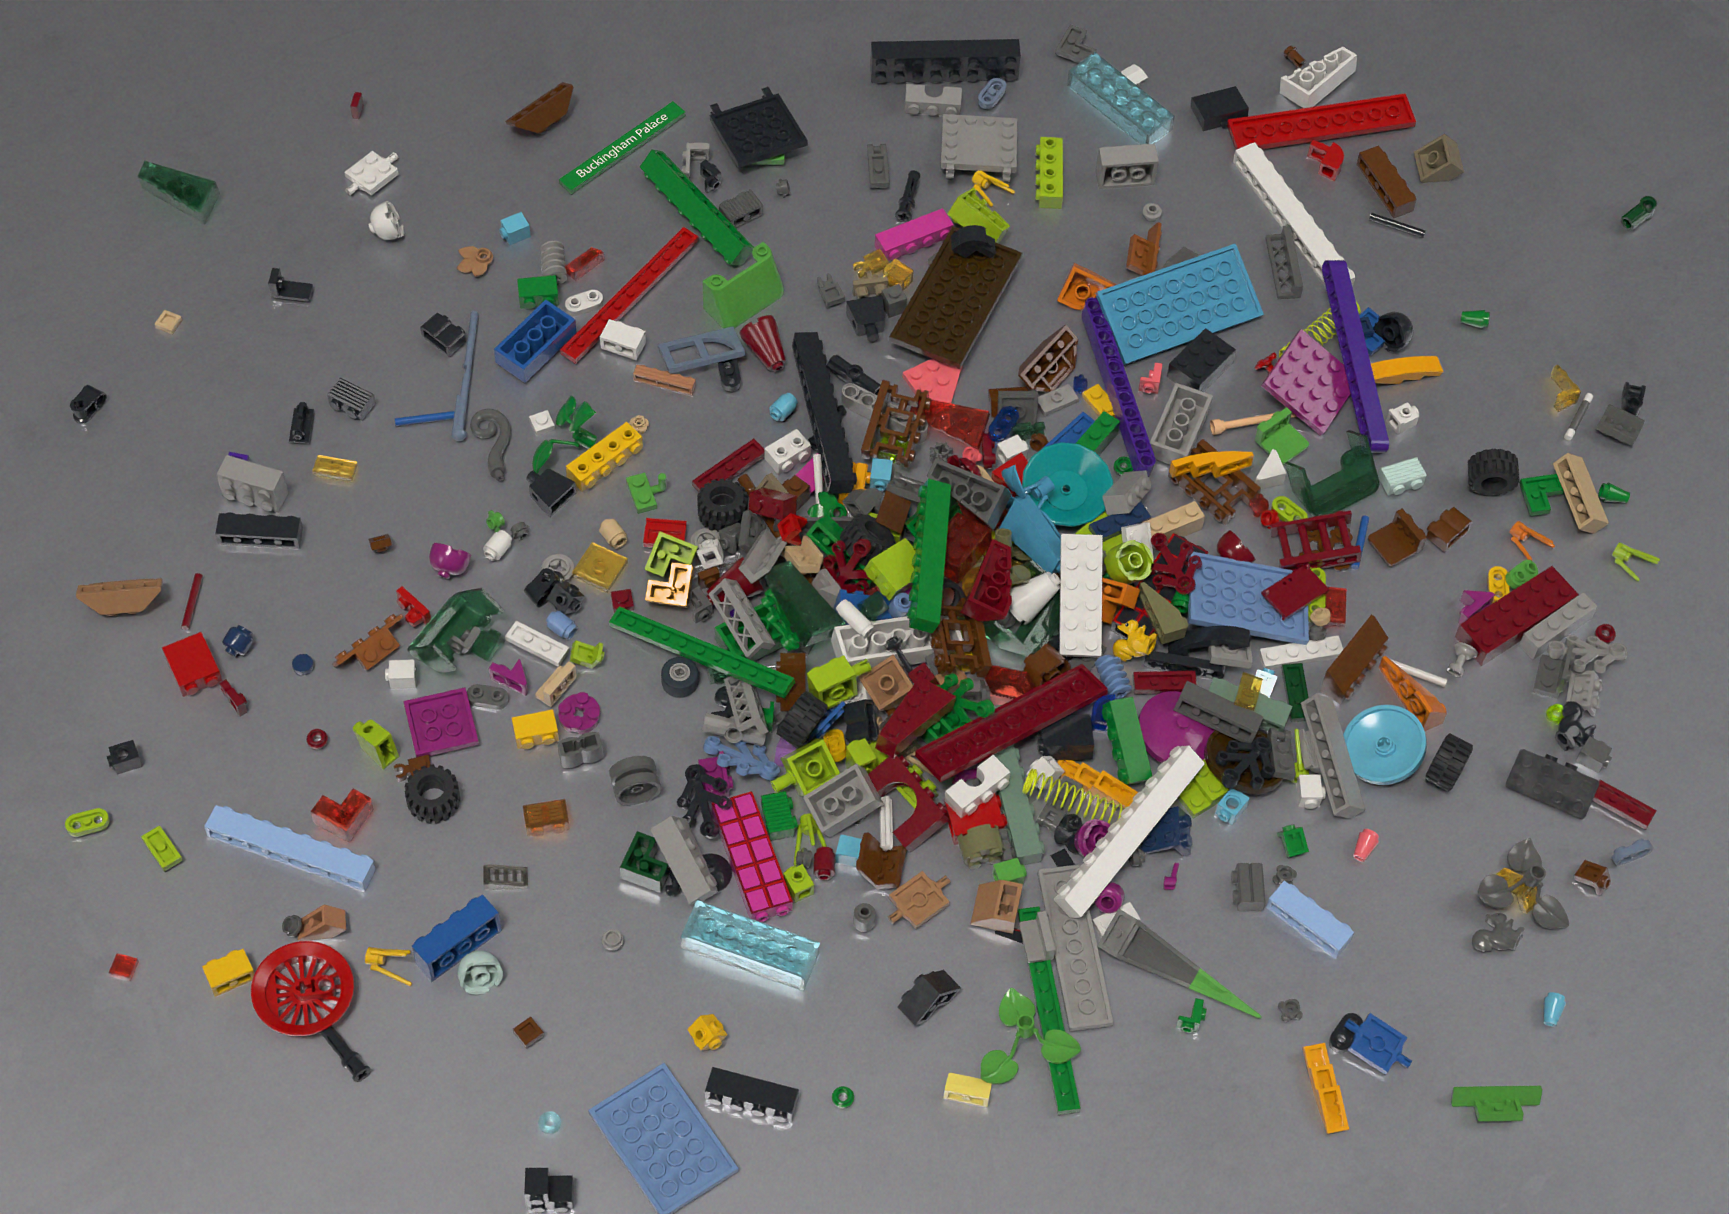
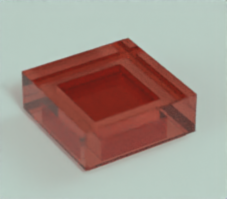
(123, 967)

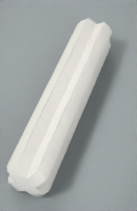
(886, 824)

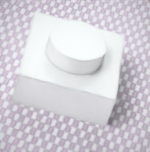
(541, 422)

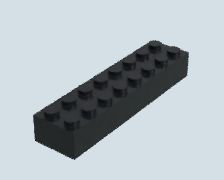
(944, 60)

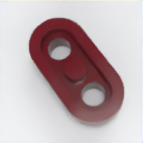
(987, 456)

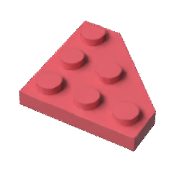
(934, 377)

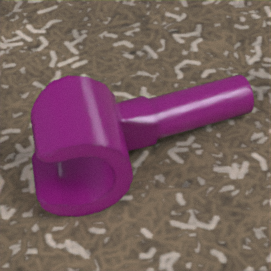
(1170, 882)

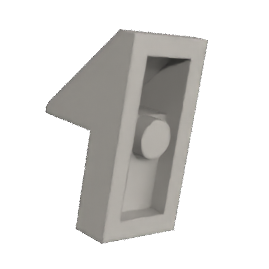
(826, 586)

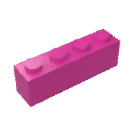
(914, 234)

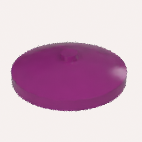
(1167, 729)

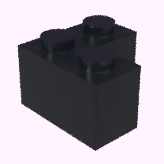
(927, 995)
(548, 1192)

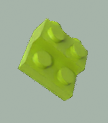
(1202, 792)

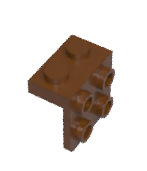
(1398, 539)
(880, 867)

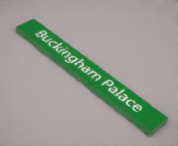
(622, 147)

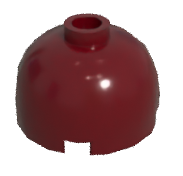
(1231, 547)

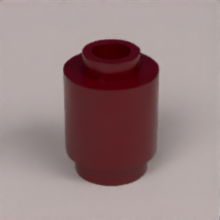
(824, 863)

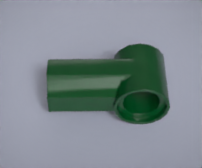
(1640, 213)

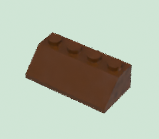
(1355, 661)

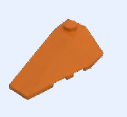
(1080, 286)
(1413, 695)

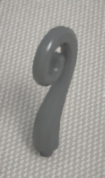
(495, 462)

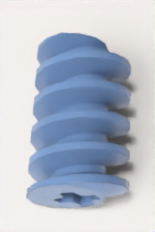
(1113, 676)

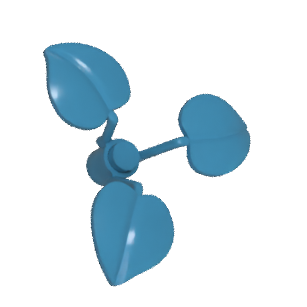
(1038, 490)

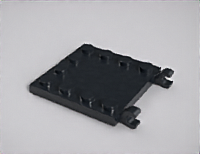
(757, 129)

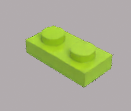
(161, 848)

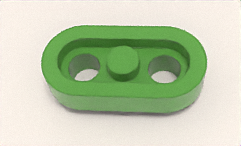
(1521, 573)

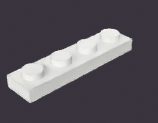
(1297, 653)

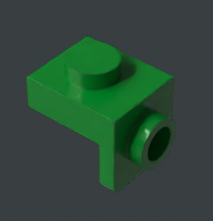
(1192, 1024)

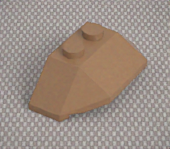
(119, 596)

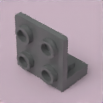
(1554, 674)

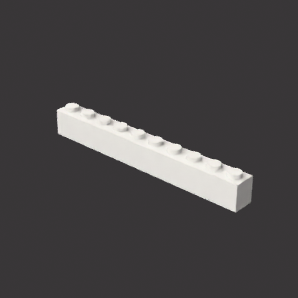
(1286, 208)
(1128, 831)

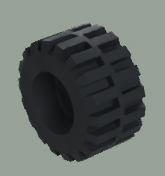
(1493, 472)
(717, 494)
(866, 527)
(801, 719)
(1449, 762)
(432, 779)

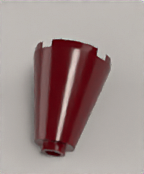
(765, 342)
(734, 573)

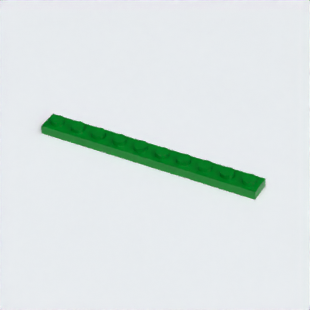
(702, 652)
(1050, 1019)

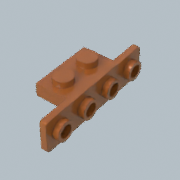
(1143, 252)
(374, 647)

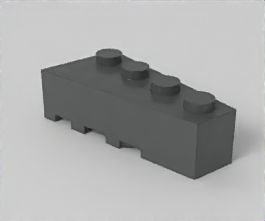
(975, 493)

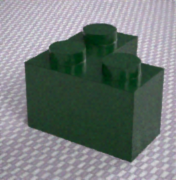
(641, 867)

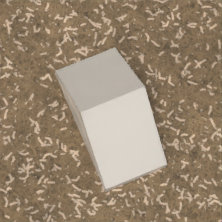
(1272, 472)

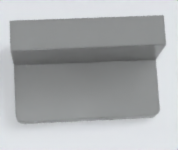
(1037, 938)

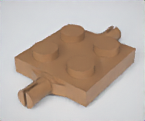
(919, 899)

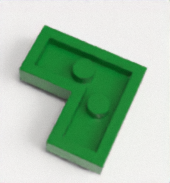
(1536, 491)

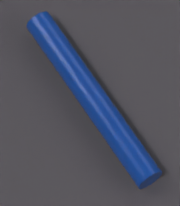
(424, 418)
(1361, 538)

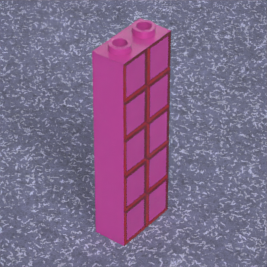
(752, 858)

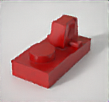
(417, 611)

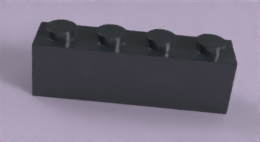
(259, 530)
(751, 1094)

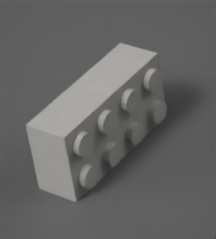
(1180, 423)

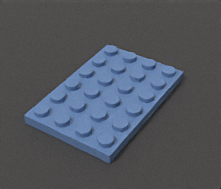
(1231, 596)
(663, 1141)

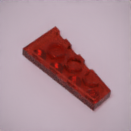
(957, 421)

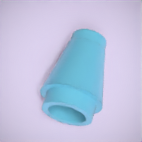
(1553, 1008)

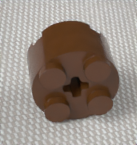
(1045, 665)

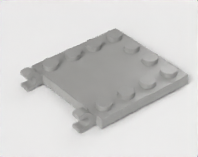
(979, 144)

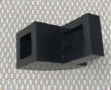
(972, 239)

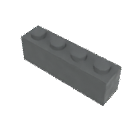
(1218, 713)

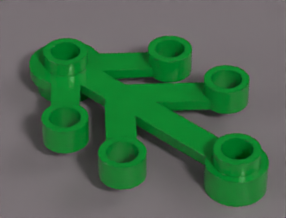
(789, 640)
(983, 708)

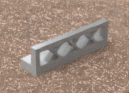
(762, 555)
(747, 615)
(753, 705)

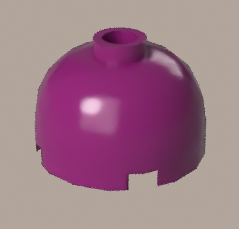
(448, 560)

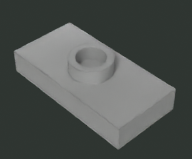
(1057, 400)

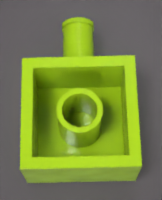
(836, 680)
(807, 768)

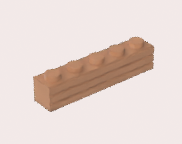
(664, 379)

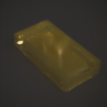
(335, 468)
(1248, 691)

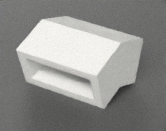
(1135, 74)

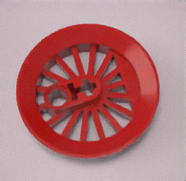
(265, 988)

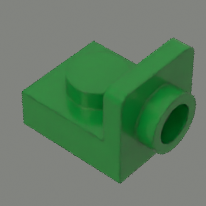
(1293, 840)

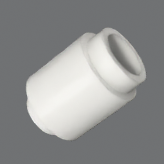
(497, 545)

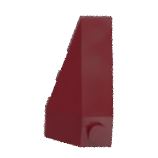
(990, 591)

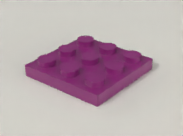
(441, 722)

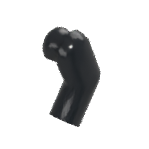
(673, 889)

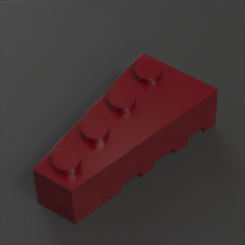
(915, 714)

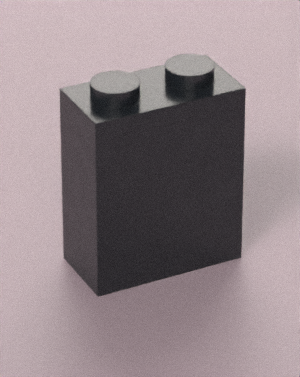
(1067, 738)

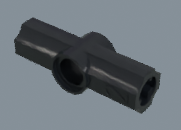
(852, 374)

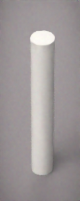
(818, 475)
(1421, 674)

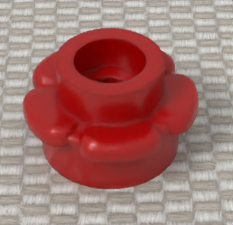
(1269, 517)

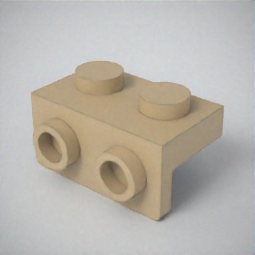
(806, 557)

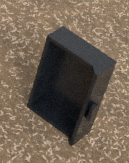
(1218, 106)

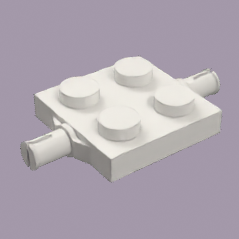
(371, 173)

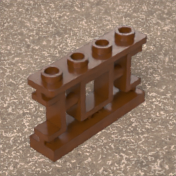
(881, 420)
(1207, 498)
(974, 641)

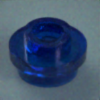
(1080, 383)

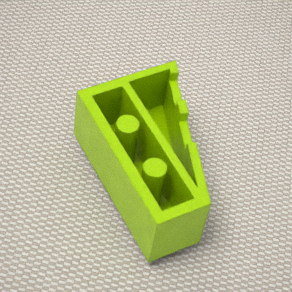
(972, 211)

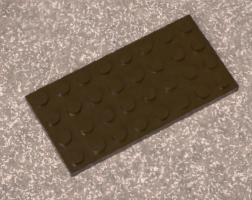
(954, 302)

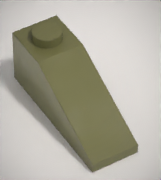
(1163, 615)

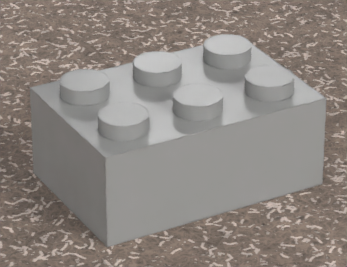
(1126, 166)
(252, 484)
(843, 800)

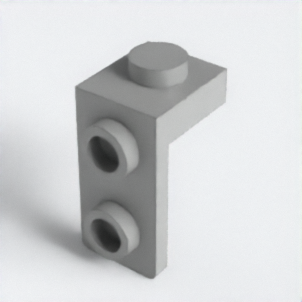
(694, 152)

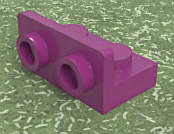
(714, 770)

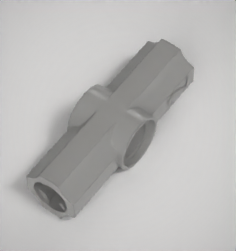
(724, 727)

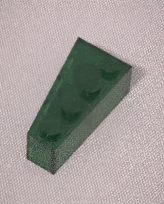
(180, 189)
(802, 604)

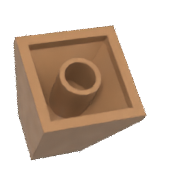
(887, 683)

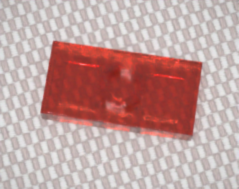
(1336, 603)

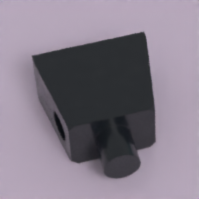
(866, 316)
(550, 490)

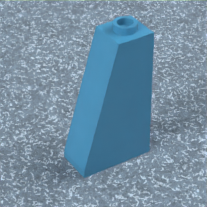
(1033, 534)

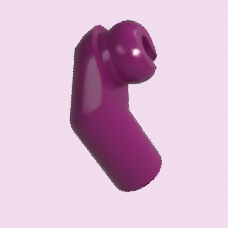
(965, 775)

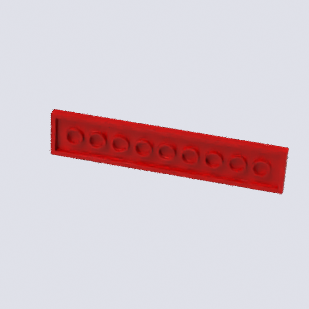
(1322, 122)

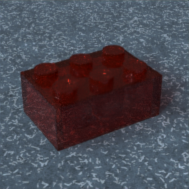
(964, 546)

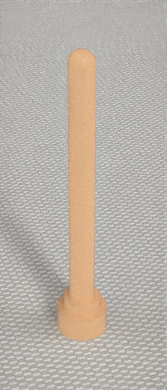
(1218, 426)

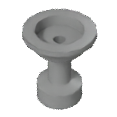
(1464, 652)

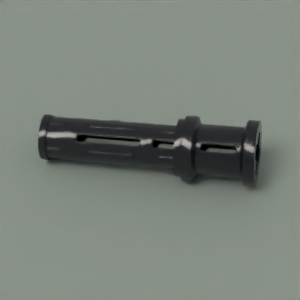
(913, 178)
(349, 1058)

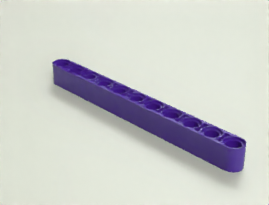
(1355, 354)
(1118, 387)

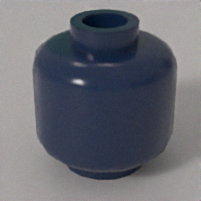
(238, 641)

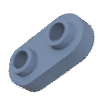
(992, 93)
(1637, 850)

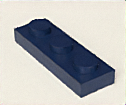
(1111, 525)

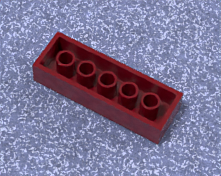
(1514, 614)

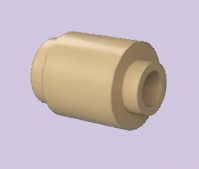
(613, 533)

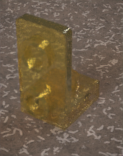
(1570, 390)
(1524, 894)

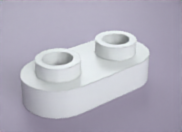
(585, 302)

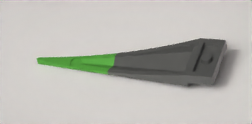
(1140, 946)

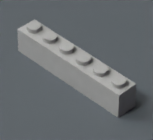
(1333, 756)

